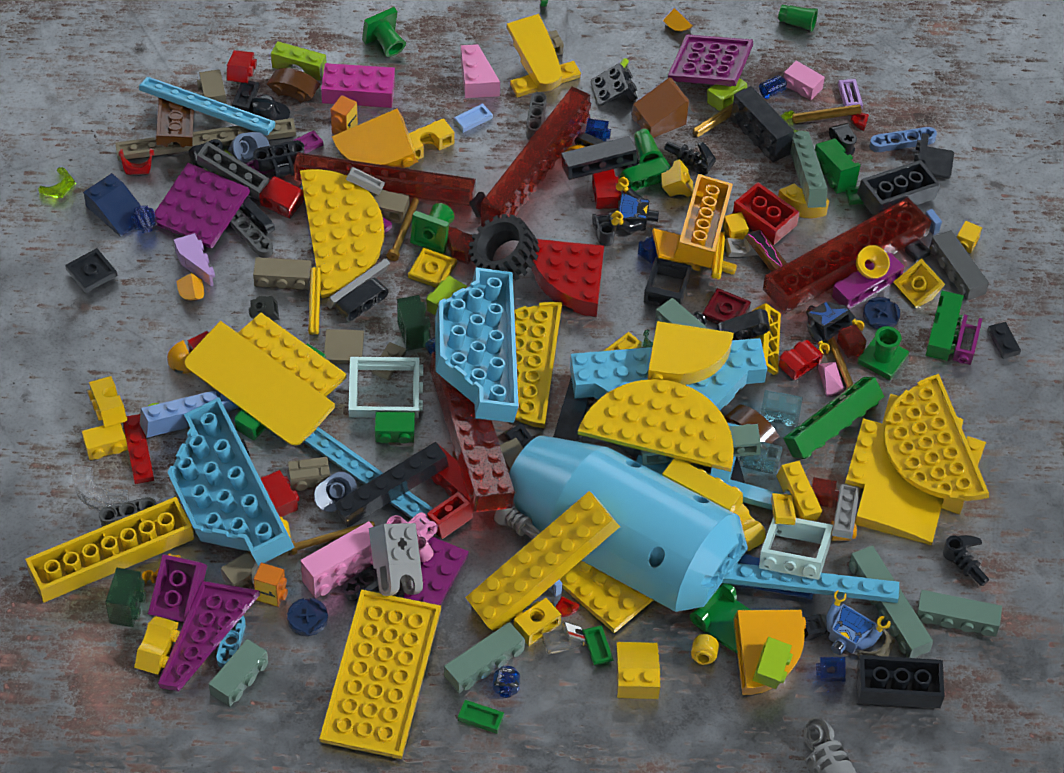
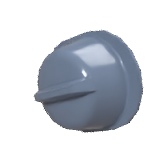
(245, 144)
(333, 489)

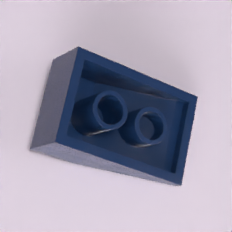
(112, 203)

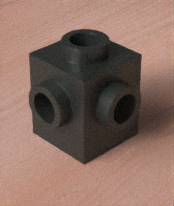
(265, 305)

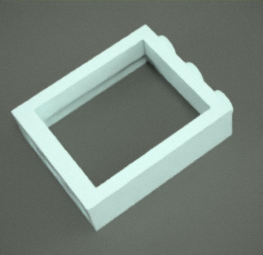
(384, 363)
(796, 564)

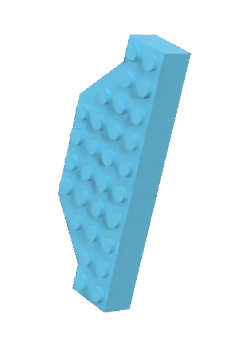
(479, 344)
(602, 371)
(224, 489)

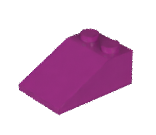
(176, 587)

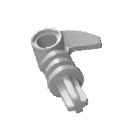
(517, 521)

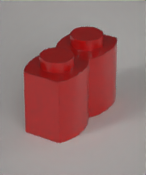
(800, 359)

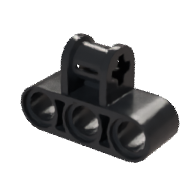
(278, 157)

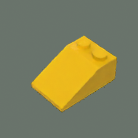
(638, 670)

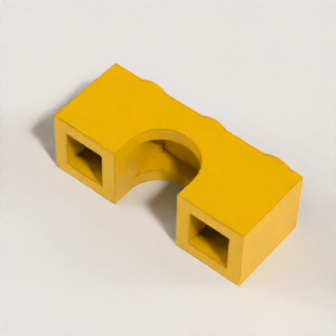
(436, 133)
(106, 401)
(793, 479)

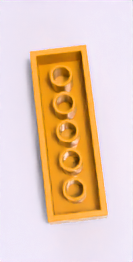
(703, 221)

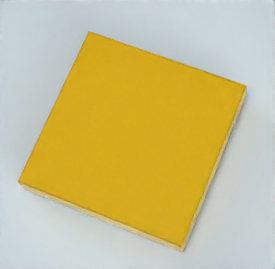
(431, 267)

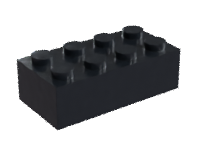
(762, 124)
(897, 184)
(900, 681)

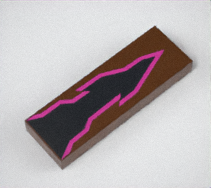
(765, 250)

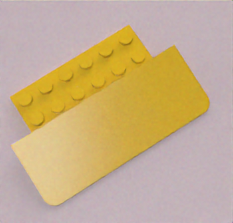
(268, 376)

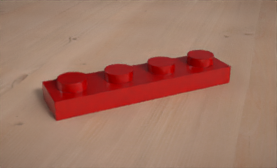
(138, 450)

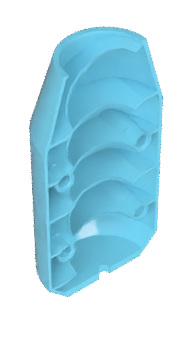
(668, 537)

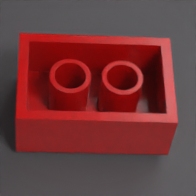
(766, 212)

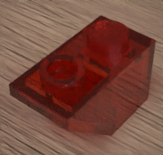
(458, 244)

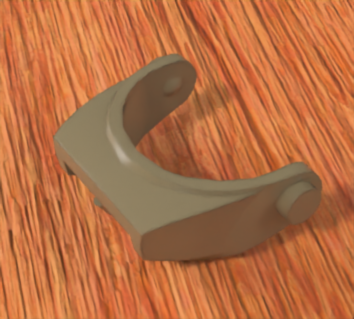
(888, 642)

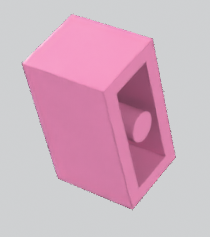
(803, 80)

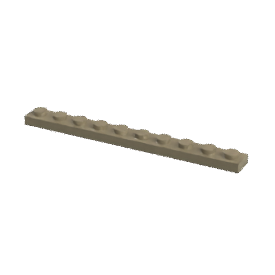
(141, 147)

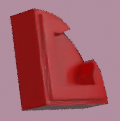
(860, 120)
(566, 607)

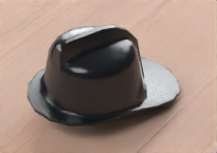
(267, 107)

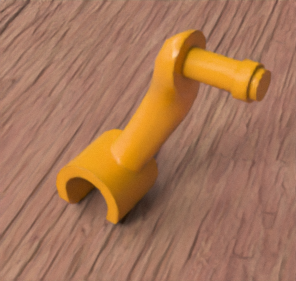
(150, 575)

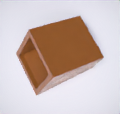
(661, 109)

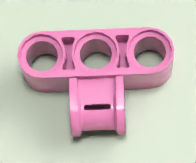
(423, 534)

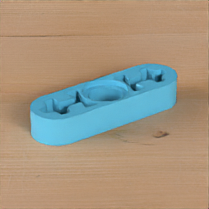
(223, 646)

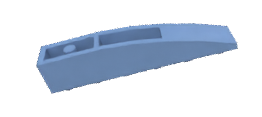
(170, 415)

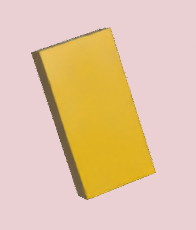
(783, 509)

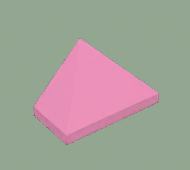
(831, 379)

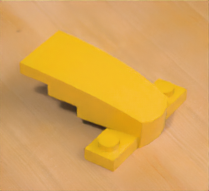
(538, 58)

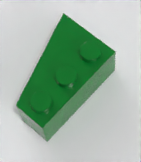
(837, 165)
(944, 326)

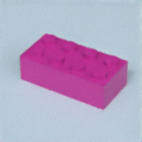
(364, 84)

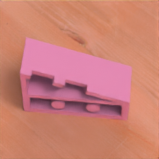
(477, 73)

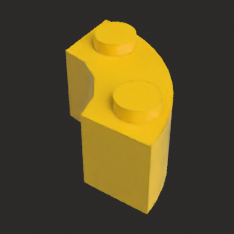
(794, 196)
(753, 530)
(156, 645)

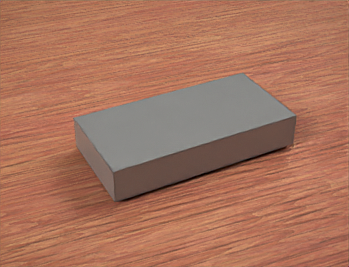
(365, 181)

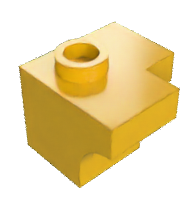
(677, 180)

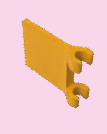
(666, 246)

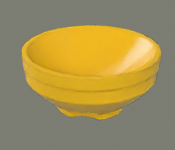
(878, 257)

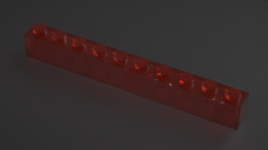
(396, 179)

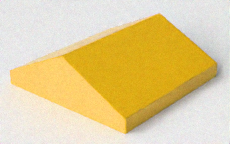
(919, 284)

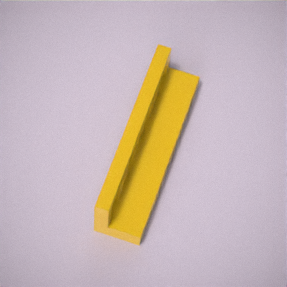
(773, 340)

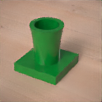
(383, 28)
(432, 229)
(884, 353)

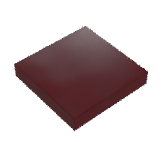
(725, 306)

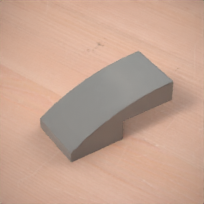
(739, 248)

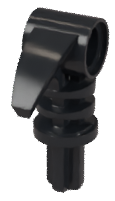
(701, 160)
(962, 558)

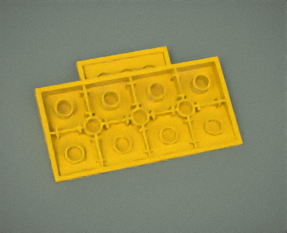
(888, 500)

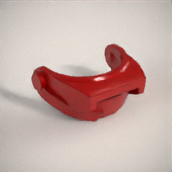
(132, 168)

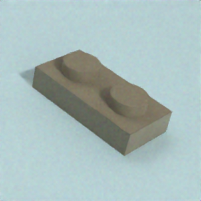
(391, 350)

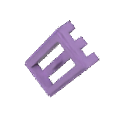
(843, 93)

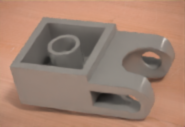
(396, 558)

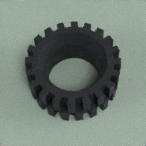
(496, 234)

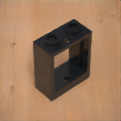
(660, 296)

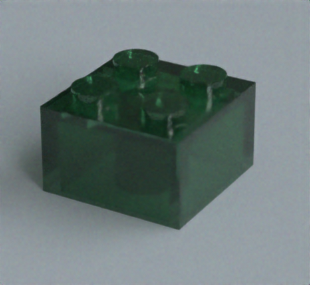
(413, 322)
(125, 597)

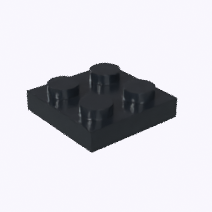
(91, 270)

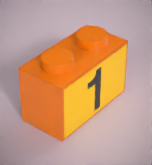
(343, 115)
(271, 584)

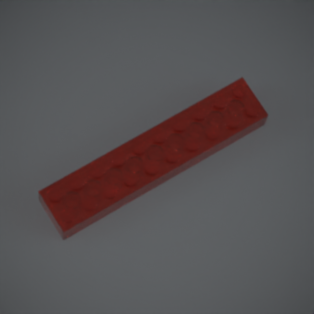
(537, 156)
(836, 259)
(475, 448)

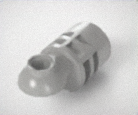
(827, 753)

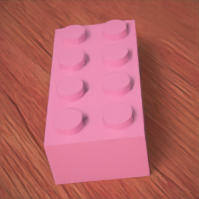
(337, 561)

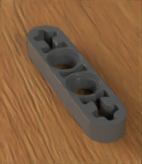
(251, 230)

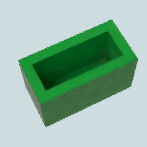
(395, 427)

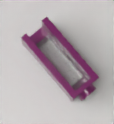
(967, 342)

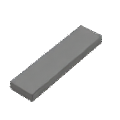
(374, 272)
(846, 511)

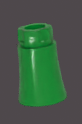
(798, 16)
(646, 146)

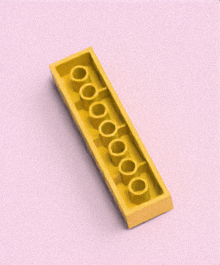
(109, 547)
(542, 562)

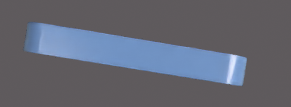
(885, 143)

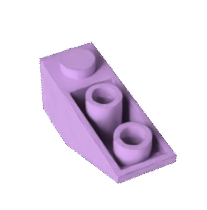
(192, 258)

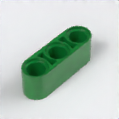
(646, 173)

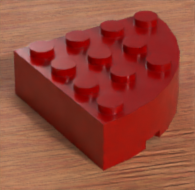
(570, 274)

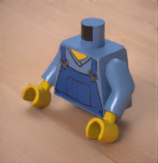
(851, 629)

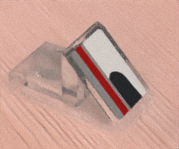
(564, 639)

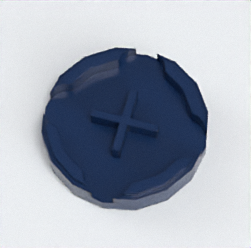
(881, 312)
(307, 616)

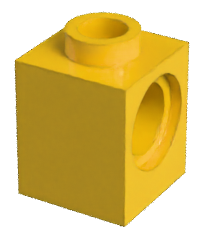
(735, 226)
(969, 235)

